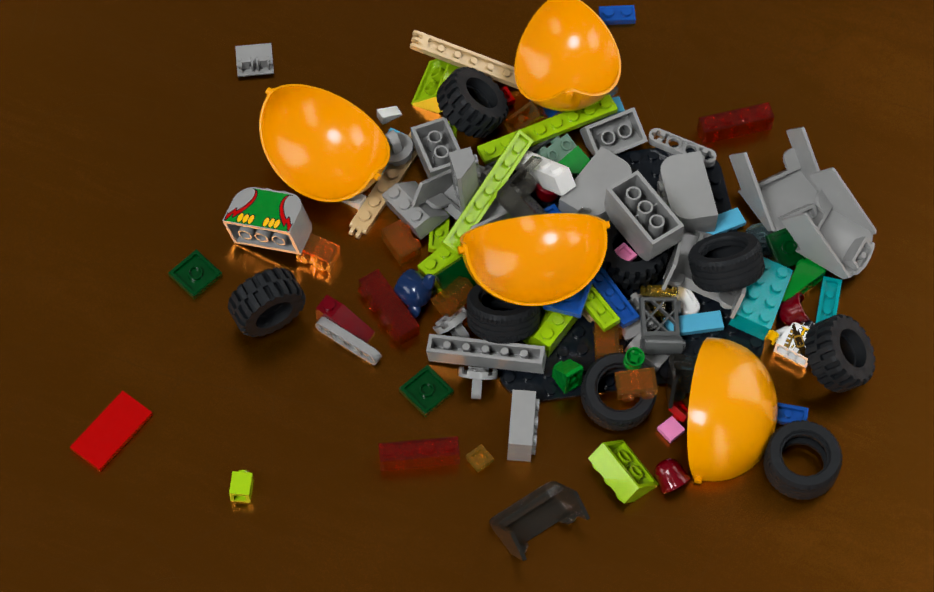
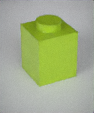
(241, 486)

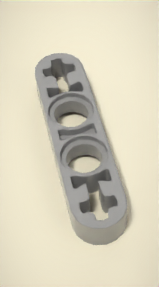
(681, 148)
(348, 340)

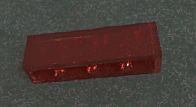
(735, 123)
(389, 307)
(419, 453)

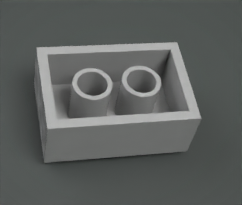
(433, 143)
(523, 425)

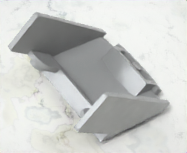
(785, 192)
(440, 194)
(840, 232)
(679, 274)

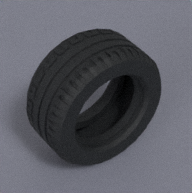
(726, 262)
(498, 325)
(598, 410)
(807, 434)

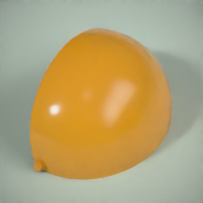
(566, 57)
(321, 142)
(535, 256)
(728, 411)

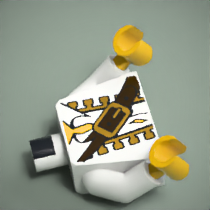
(791, 341)

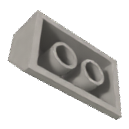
(614, 133)
(464, 175)
(421, 218)

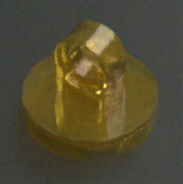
(656, 291)

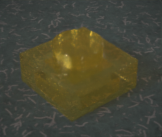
(479, 458)

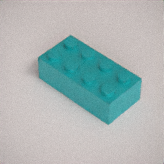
(762, 300)

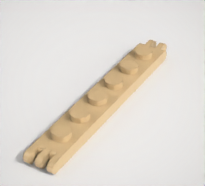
(462, 57)
(375, 202)

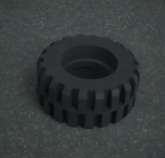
(472, 102)
(630, 273)
(266, 302)
(839, 353)

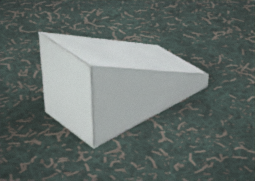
(388, 114)
(355, 202)

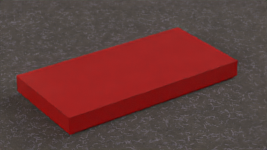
(111, 431)

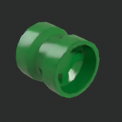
(633, 355)

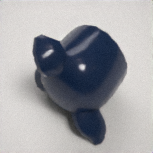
(415, 290)

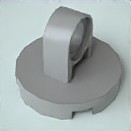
(400, 147)
(453, 324)
(477, 374)

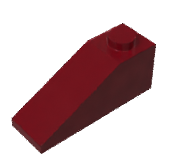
(344, 318)

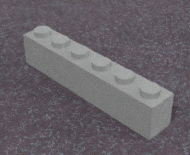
(486, 354)

